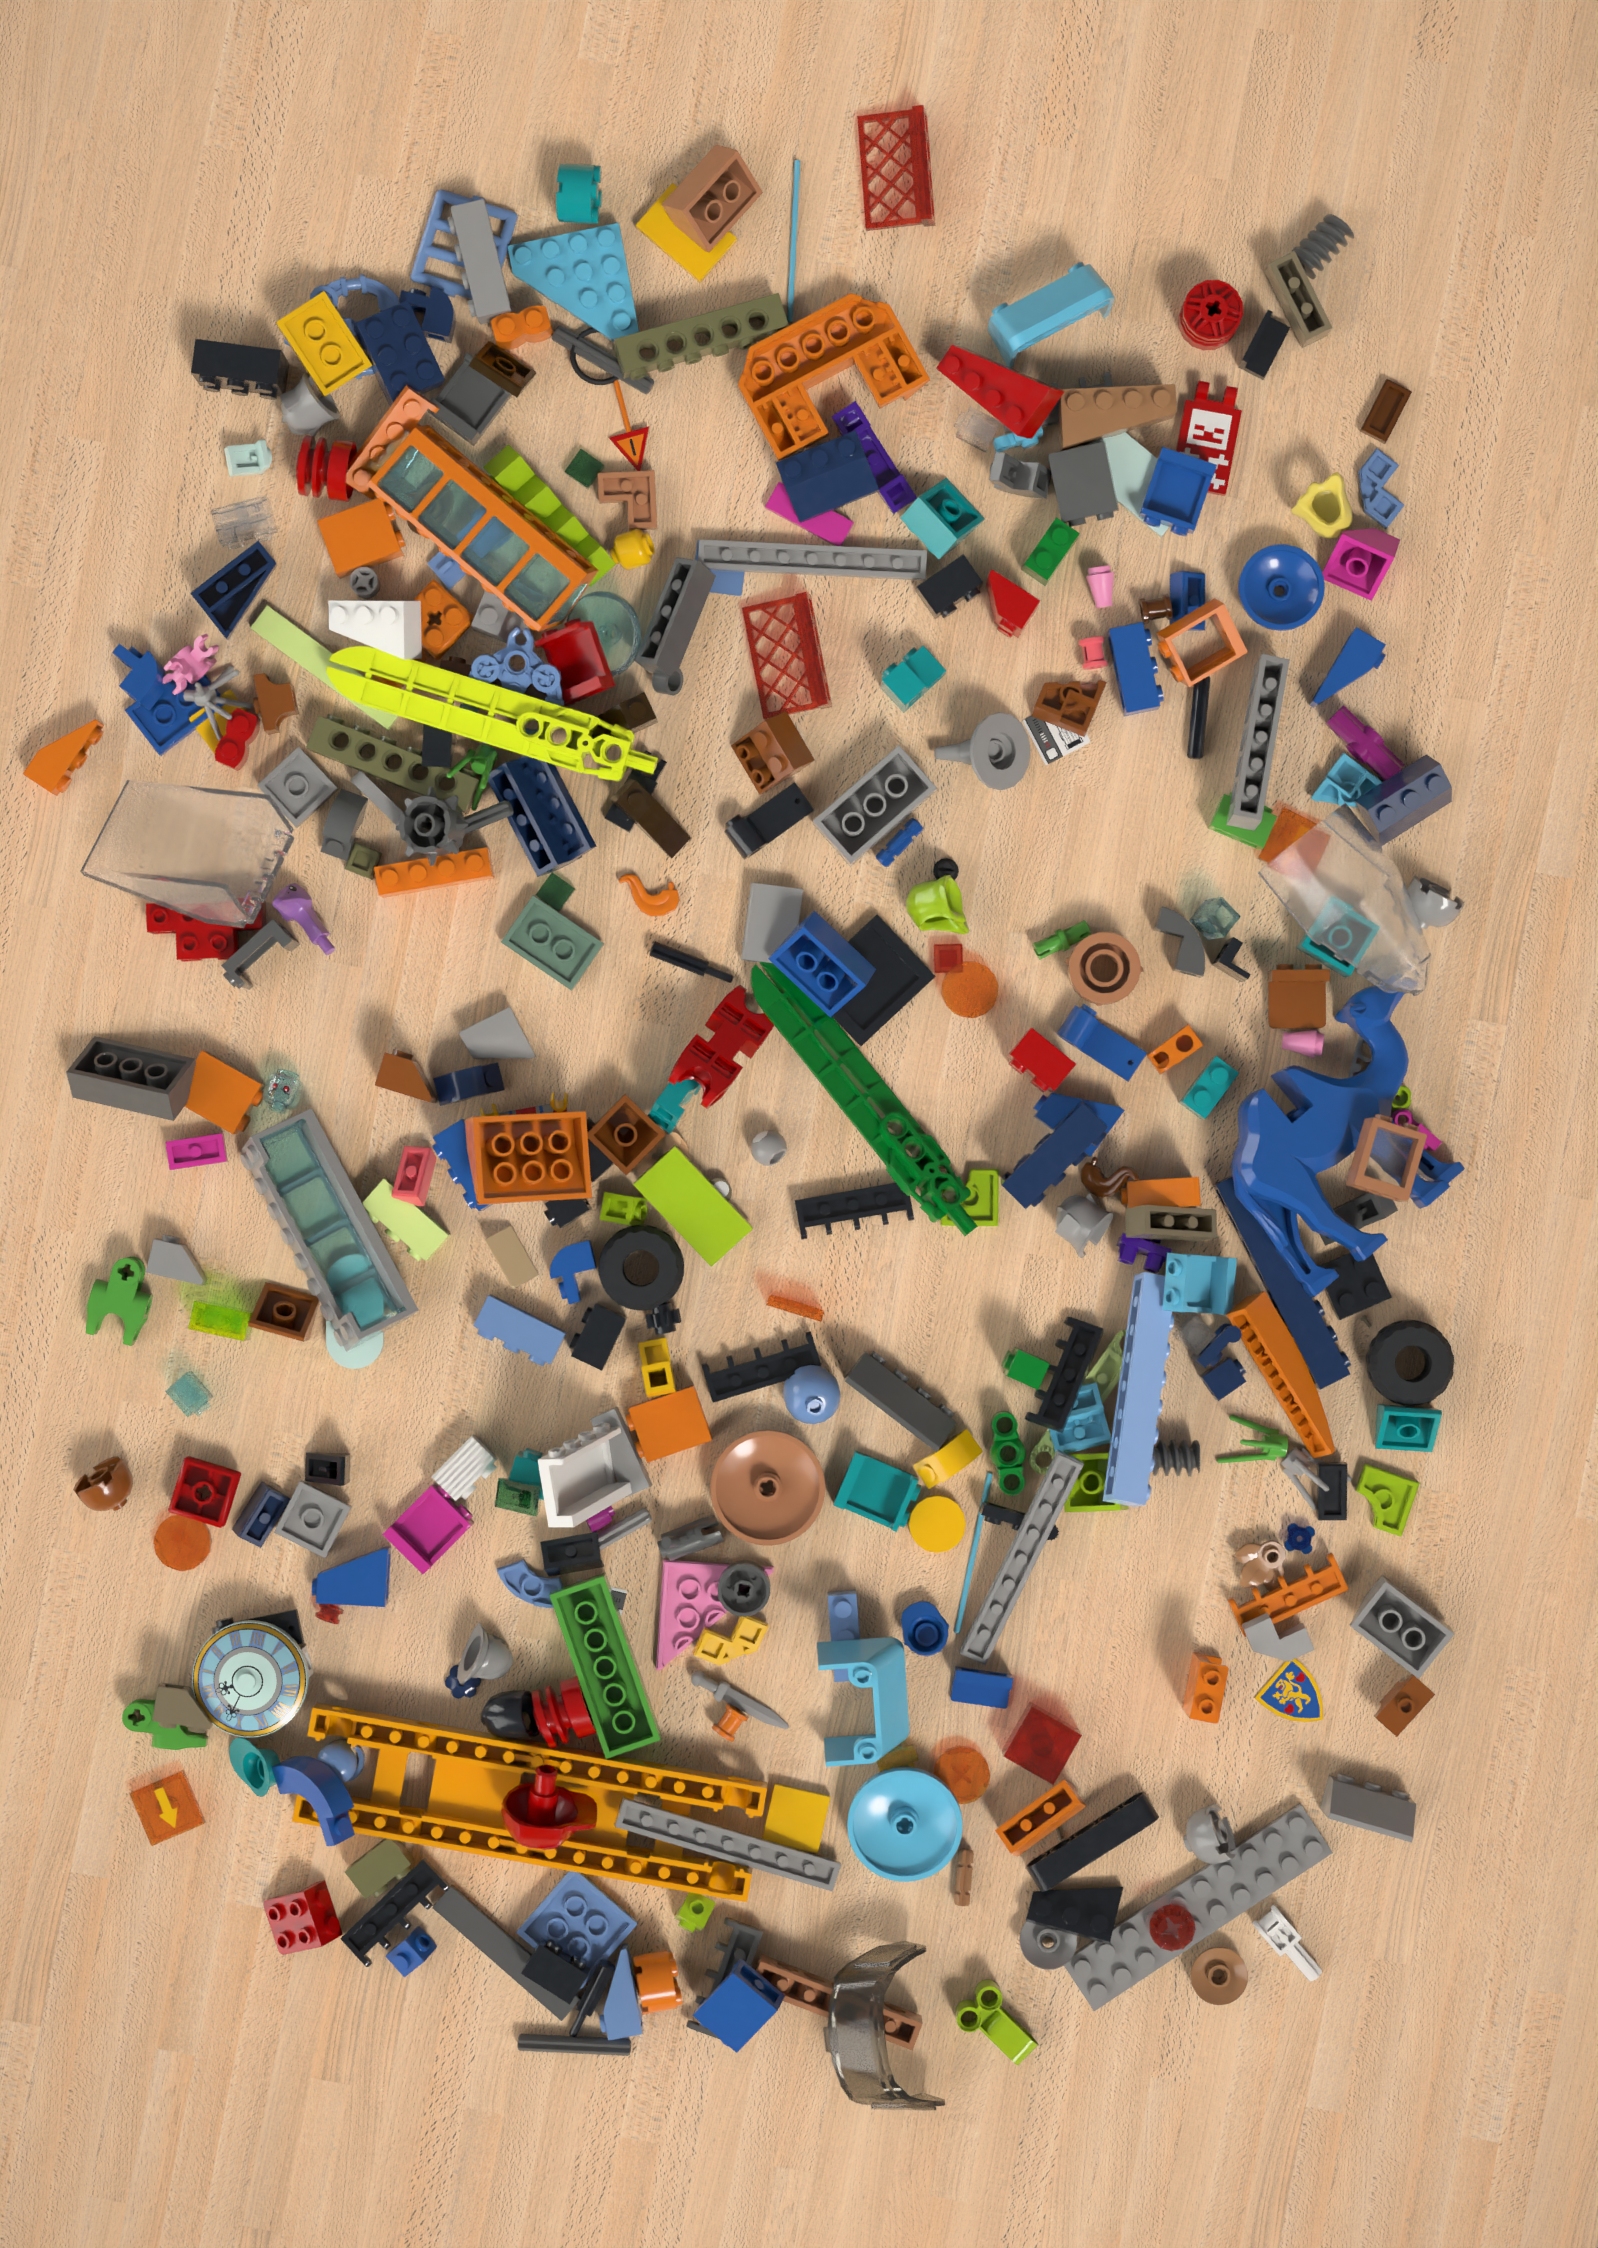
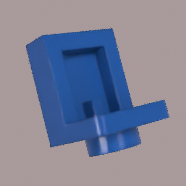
(411, 1951)

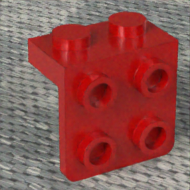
(303, 1919)

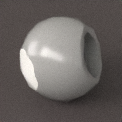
(768, 1147)

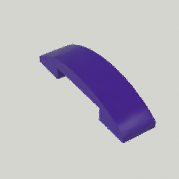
(892, 485)

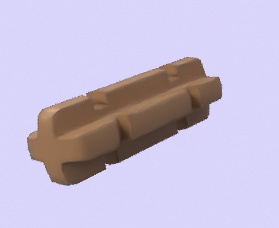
(963, 1877)

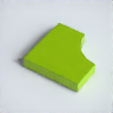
(984, 1198)
(1389, 1497)

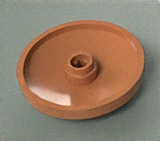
(764, 1515)

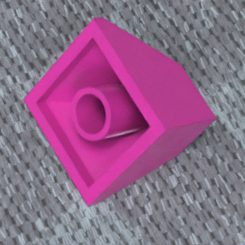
(1361, 560)

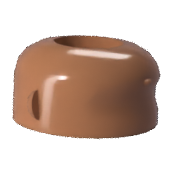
(1120, 951)

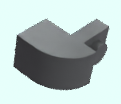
(1019, 477)
(342, 824)

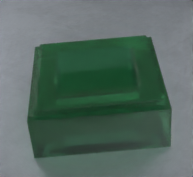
(584, 469)
(555, 892)

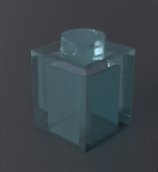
(1214, 918)
(190, 1395)

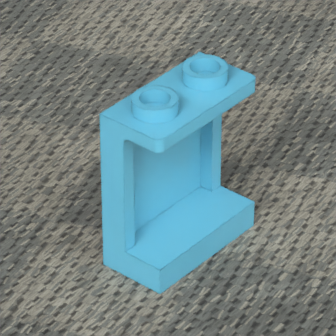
(1199, 1283)

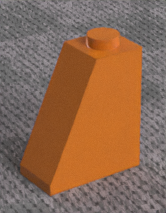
(1161, 1192)

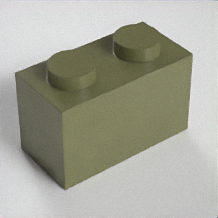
(379, 1866)

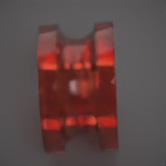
(329, 1613)

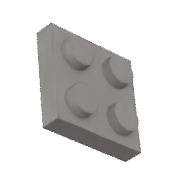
(298, 787)
(313, 1519)

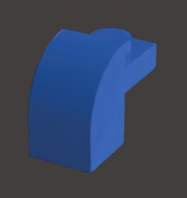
(146, 677)
(569, 1261)

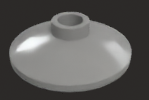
(1044, 1957)

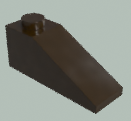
(631, 714)
(650, 817)

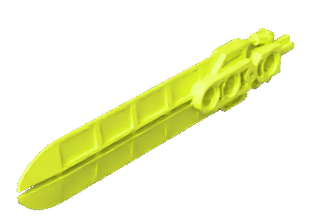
(481, 727)

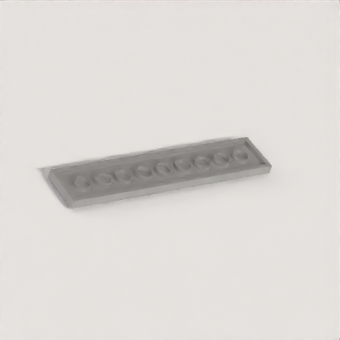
(1210, 1895)

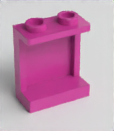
(429, 1528)

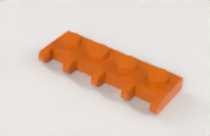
(387, 437)
(1294, 1596)

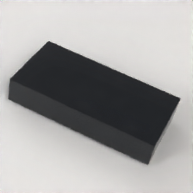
(1332, 1503)

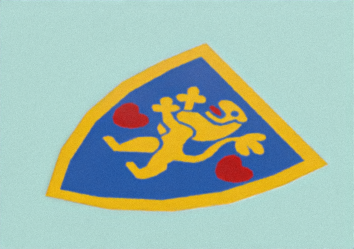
(1292, 1694)

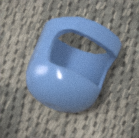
(342, 1759)

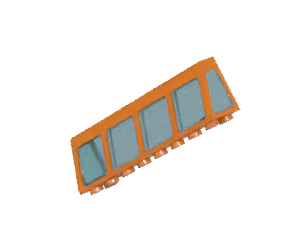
(483, 529)

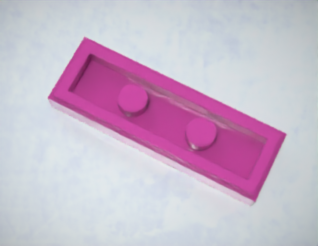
(828, 526)

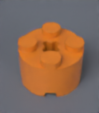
(655, 1981)

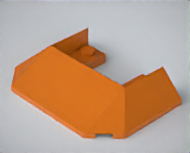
(817, 348)

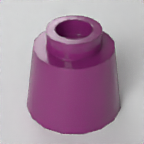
(600, 1519)

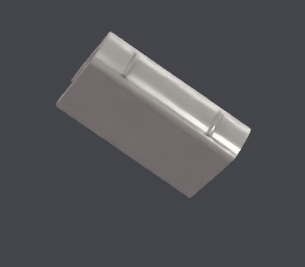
(769, 919)

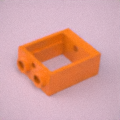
(1234, 645)

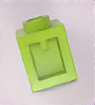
(623, 1209)

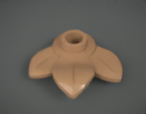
(1257, 1567)

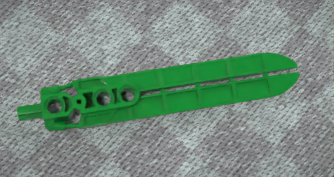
(863, 1097)

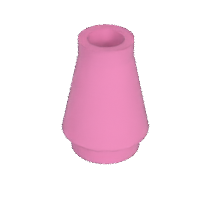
(1101, 585)
(1305, 1043)

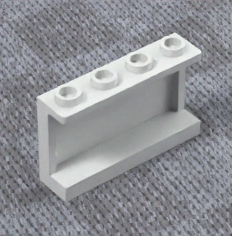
(580, 1477)

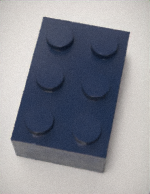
(398, 351)

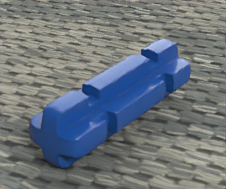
(899, 842)

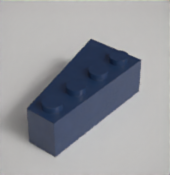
(1054, 1155)

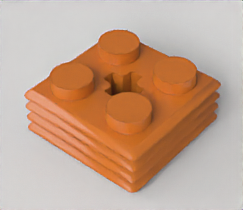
(454, 619)

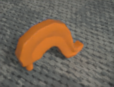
(652, 905)

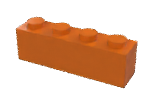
(448, 871)

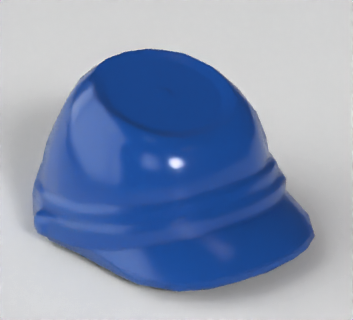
(924, 1629)

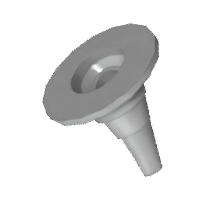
(996, 751)

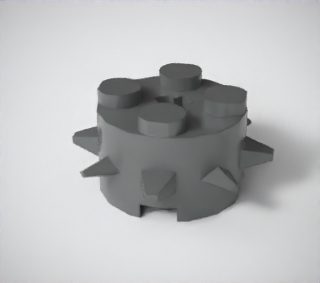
(432, 826)

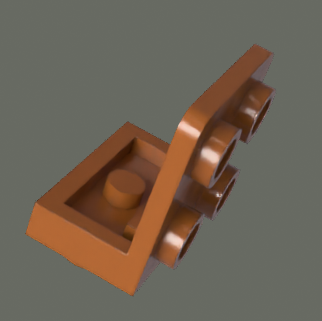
(1297, 997)

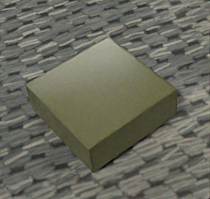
(363, 860)

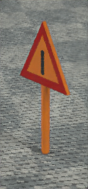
(631, 443)

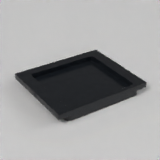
(894, 983)

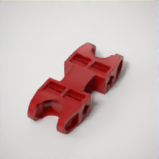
(713, 1061)

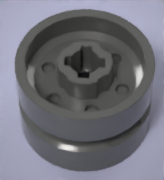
(740, 1602)

